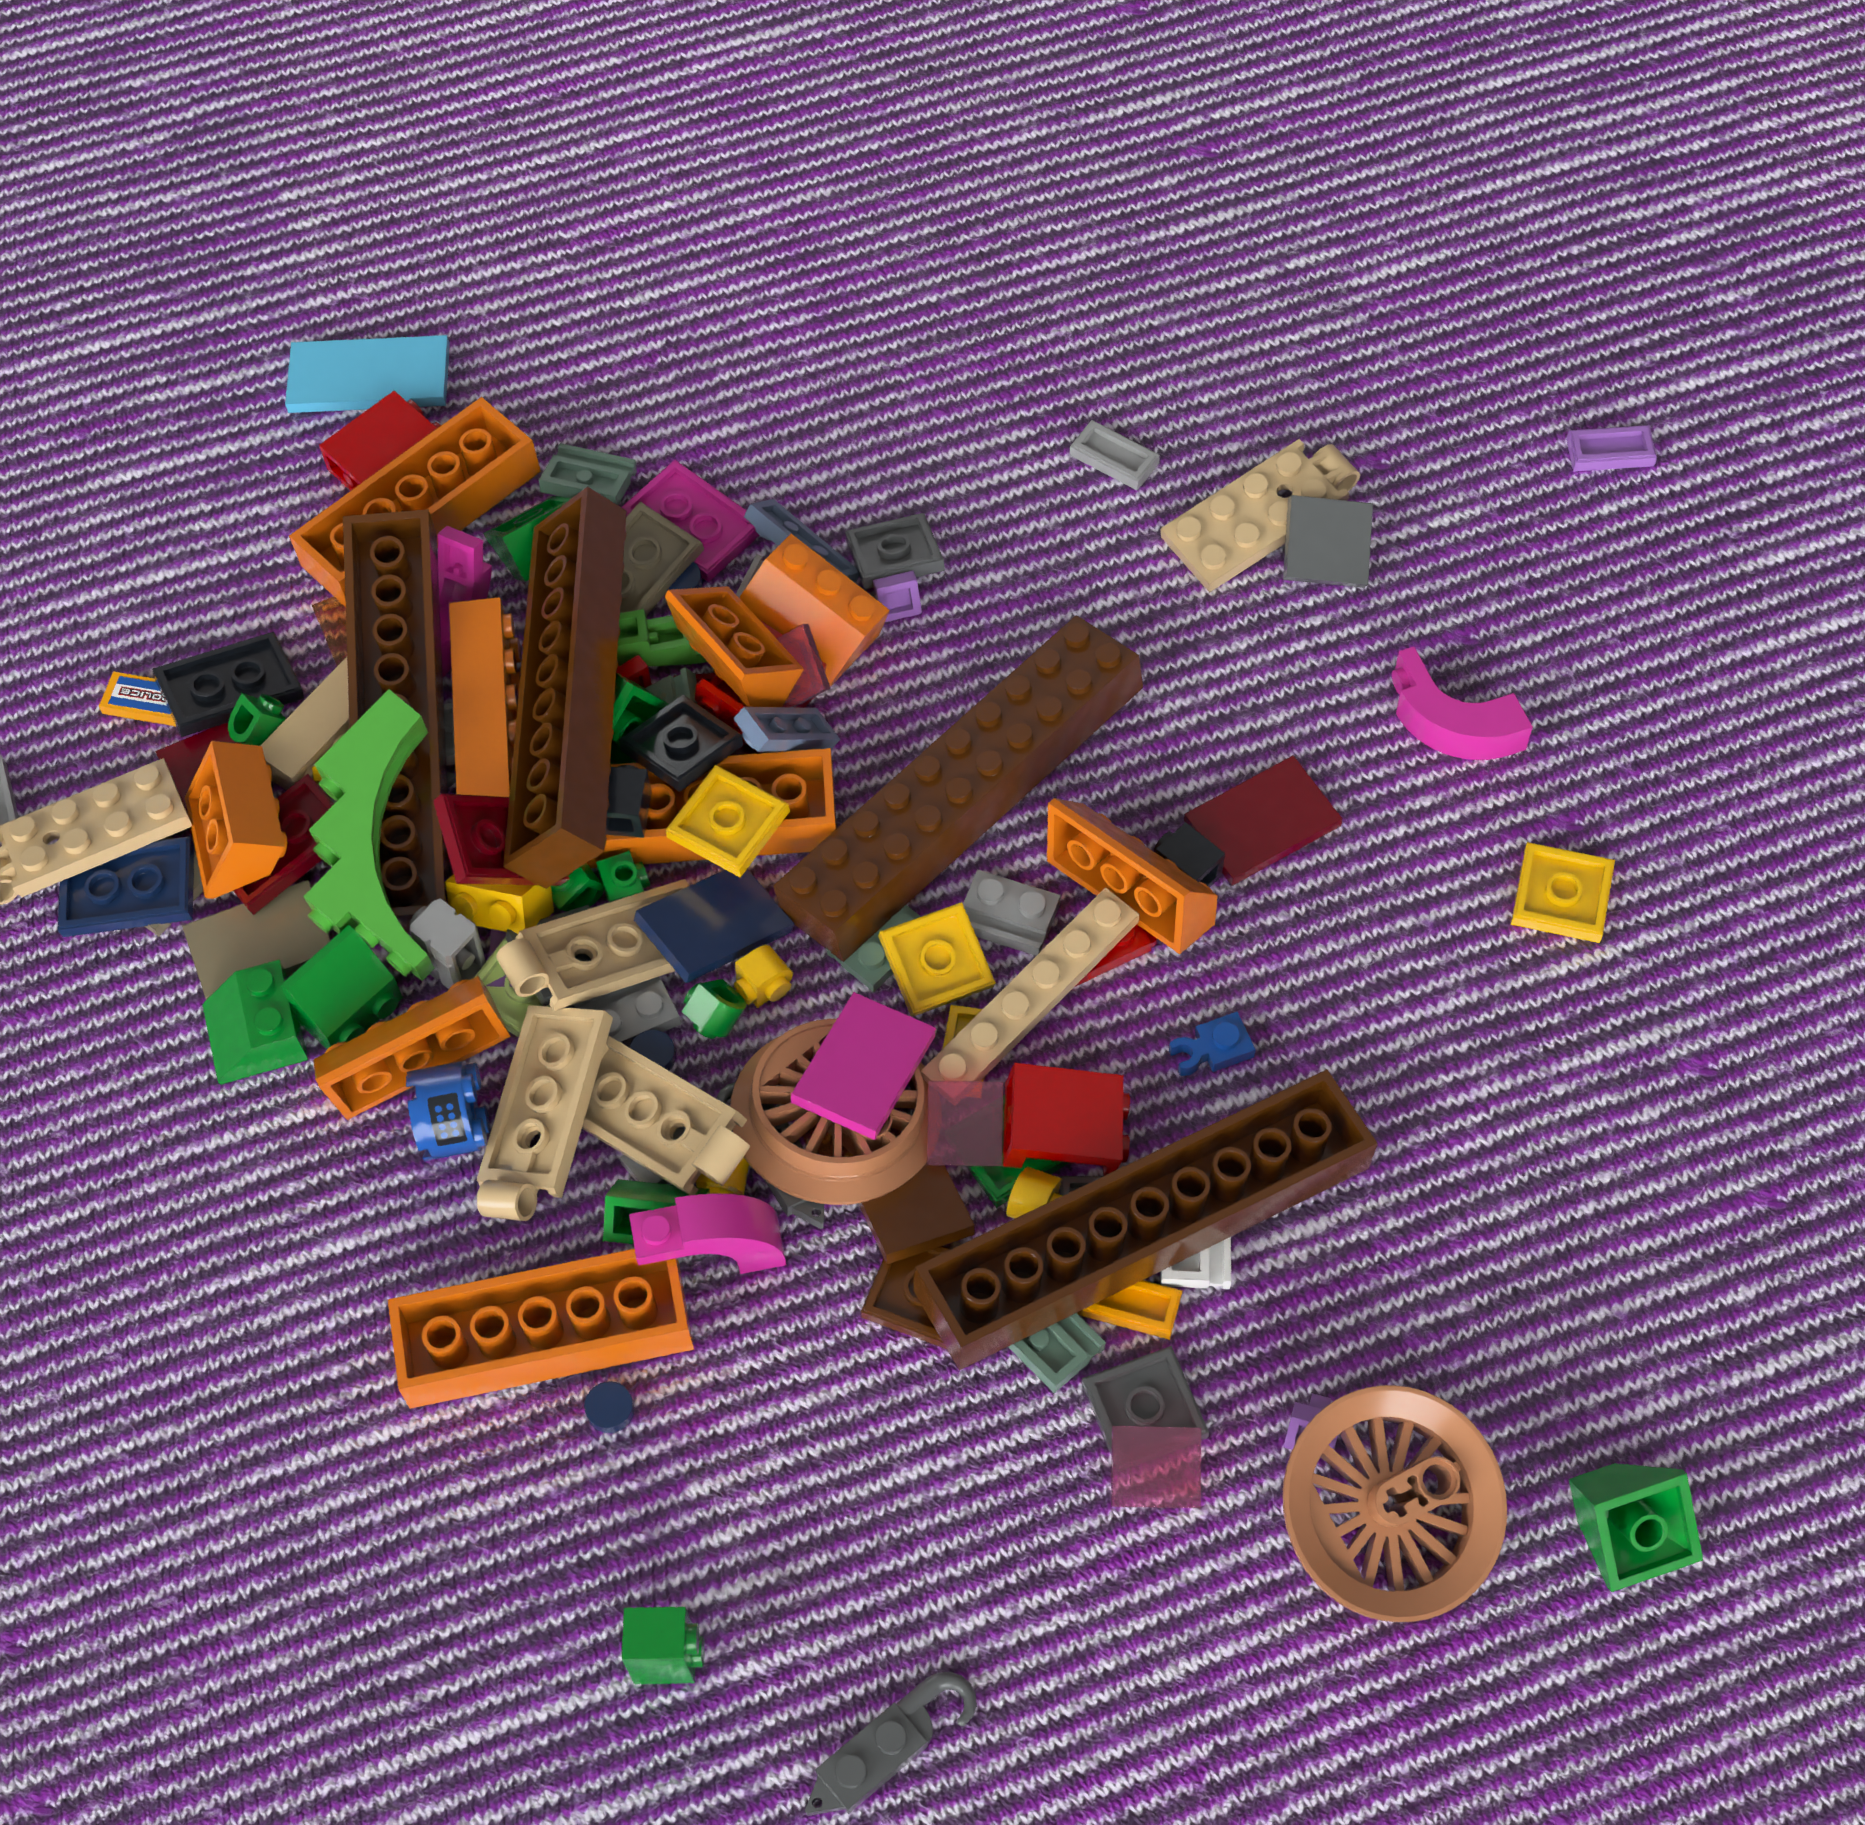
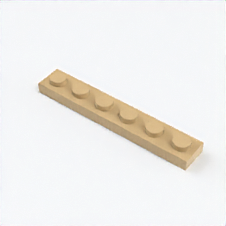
(1034, 991)

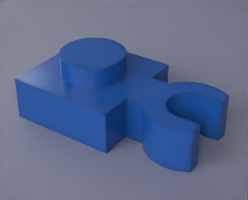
(1218, 1042)

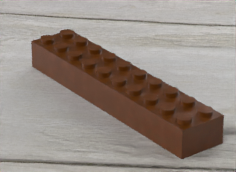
(397, 647)
(566, 691)
(958, 787)
(1142, 1218)

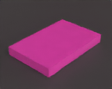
(700, 512)
(863, 1065)

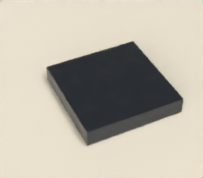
(681, 742)

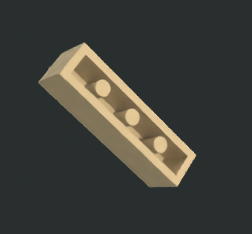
(309, 730)

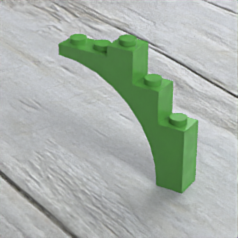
(359, 777)

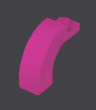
(460, 577)
(1454, 726)
(711, 1225)

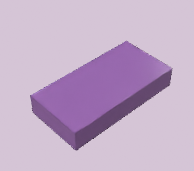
(1611, 448)

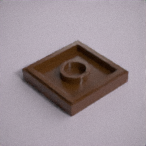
(918, 1215)
(895, 1304)

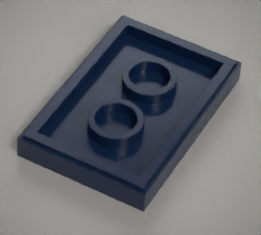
(130, 890)
(713, 923)

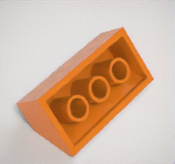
(1103, 856)
(429, 1034)

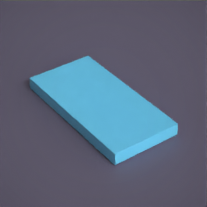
(364, 371)

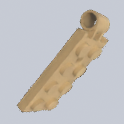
(1249, 517)
(90, 829)
(606, 933)
(545, 1096)
(642, 1105)

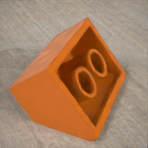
(803, 588)
(735, 644)
(234, 818)

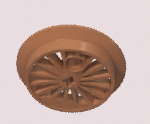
(836, 1180)
(1465, 1466)

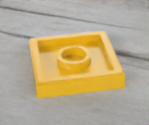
(727, 821)
(1563, 892)
(936, 959)

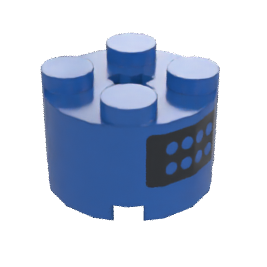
(447, 1110)

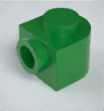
(255, 719)
(622, 876)
(581, 890)
(713, 1008)

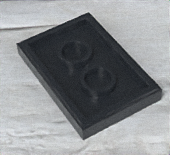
(208, 685)

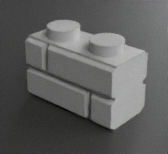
(449, 942)

